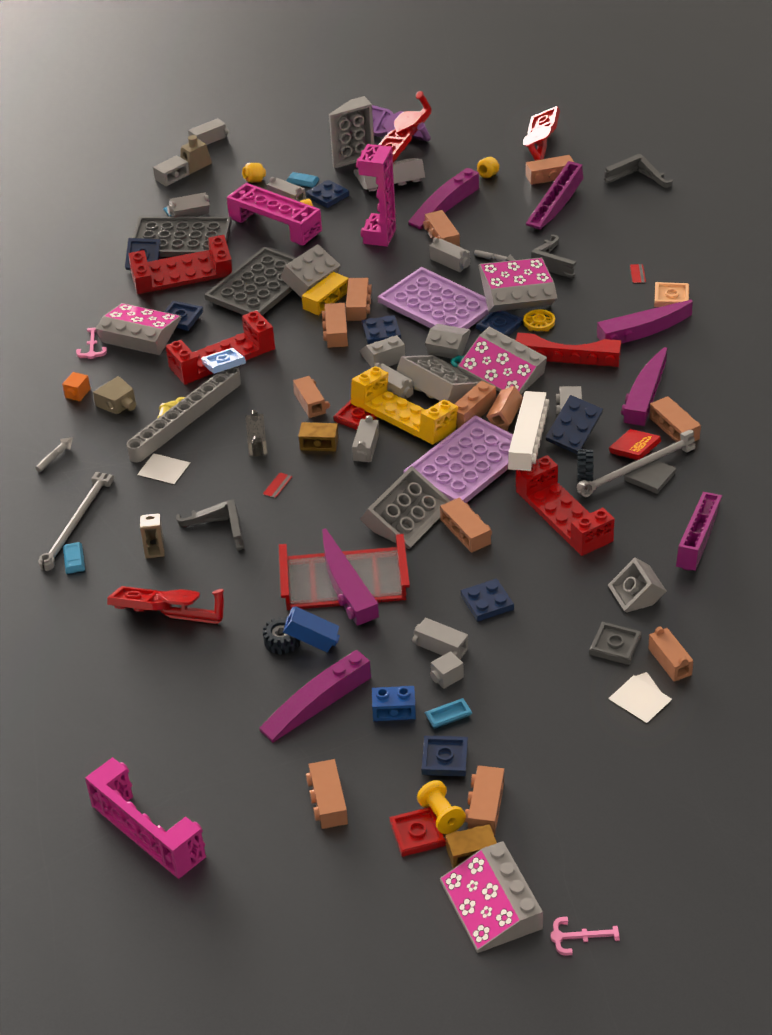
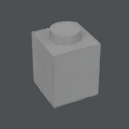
(447, 670)

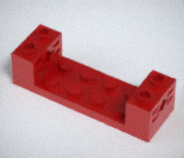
(181, 269)
(255, 340)
(561, 510)

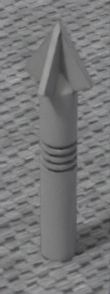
(491, 256)
(65, 444)

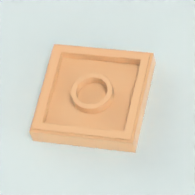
(670, 293)

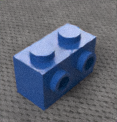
(393, 703)

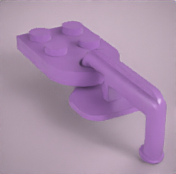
(384, 123)

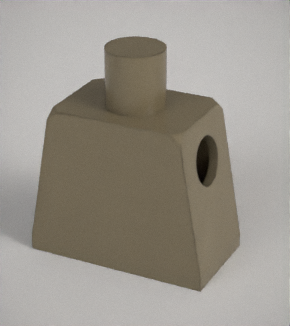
(195, 154)
(115, 396)
(152, 529)

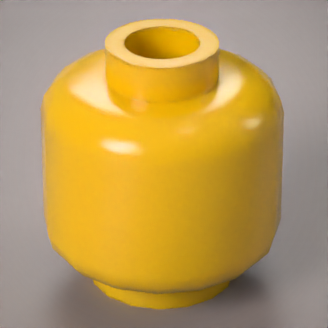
(488, 167)
(253, 172)

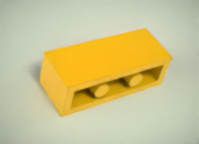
(325, 292)

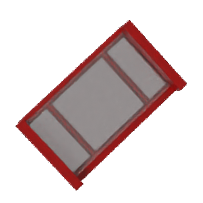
(308, 585)

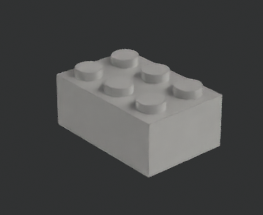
(309, 269)

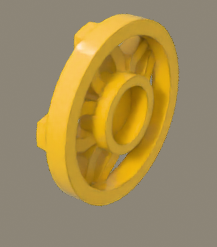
(540, 321)

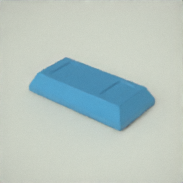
(303, 179)
(73, 557)
(448, 713)

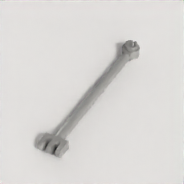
(99, 480)
(586, 488)

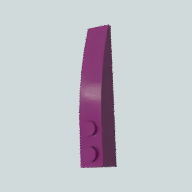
(447, 195)
(557, 195)
(644, 323)
(644, 390)
(698, 531)
(349, 587)
(318, 694)

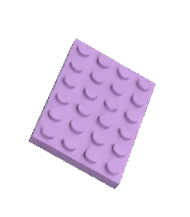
(435, 300)
(466, 459)

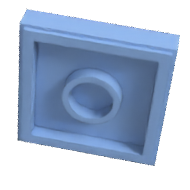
(223, 360)

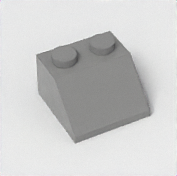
(446, 340)
(384, 351)
(636, 586)

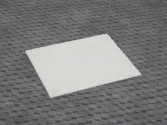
(163, 468)
(640, 699)

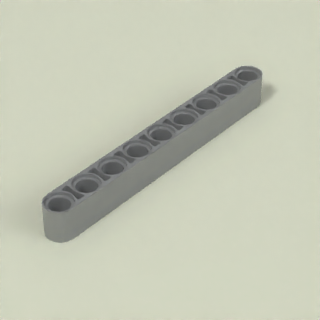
(183, 414)

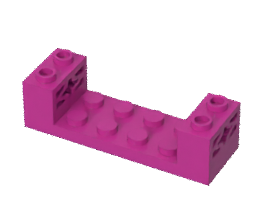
(378, 163)
(302, 219)
(175, 849)

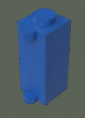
(311, 629)

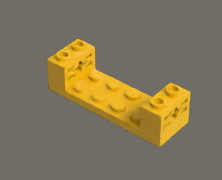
(430, 425)

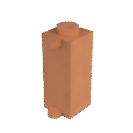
(310, 396)
(505, 407)
(670, 654)

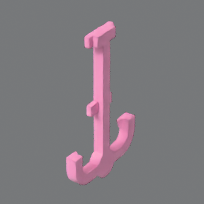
(91, 354)
(557, 936)

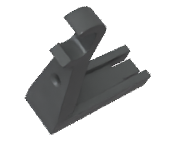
(632, 165)
(554, 263)
(217, 513)

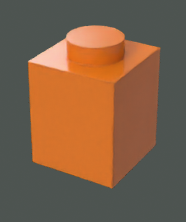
(76, 386)

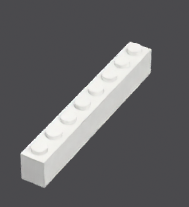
(528, 431)

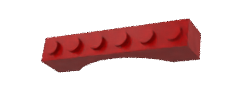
(601, 353)

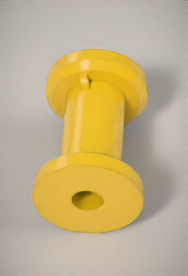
(448, 817)

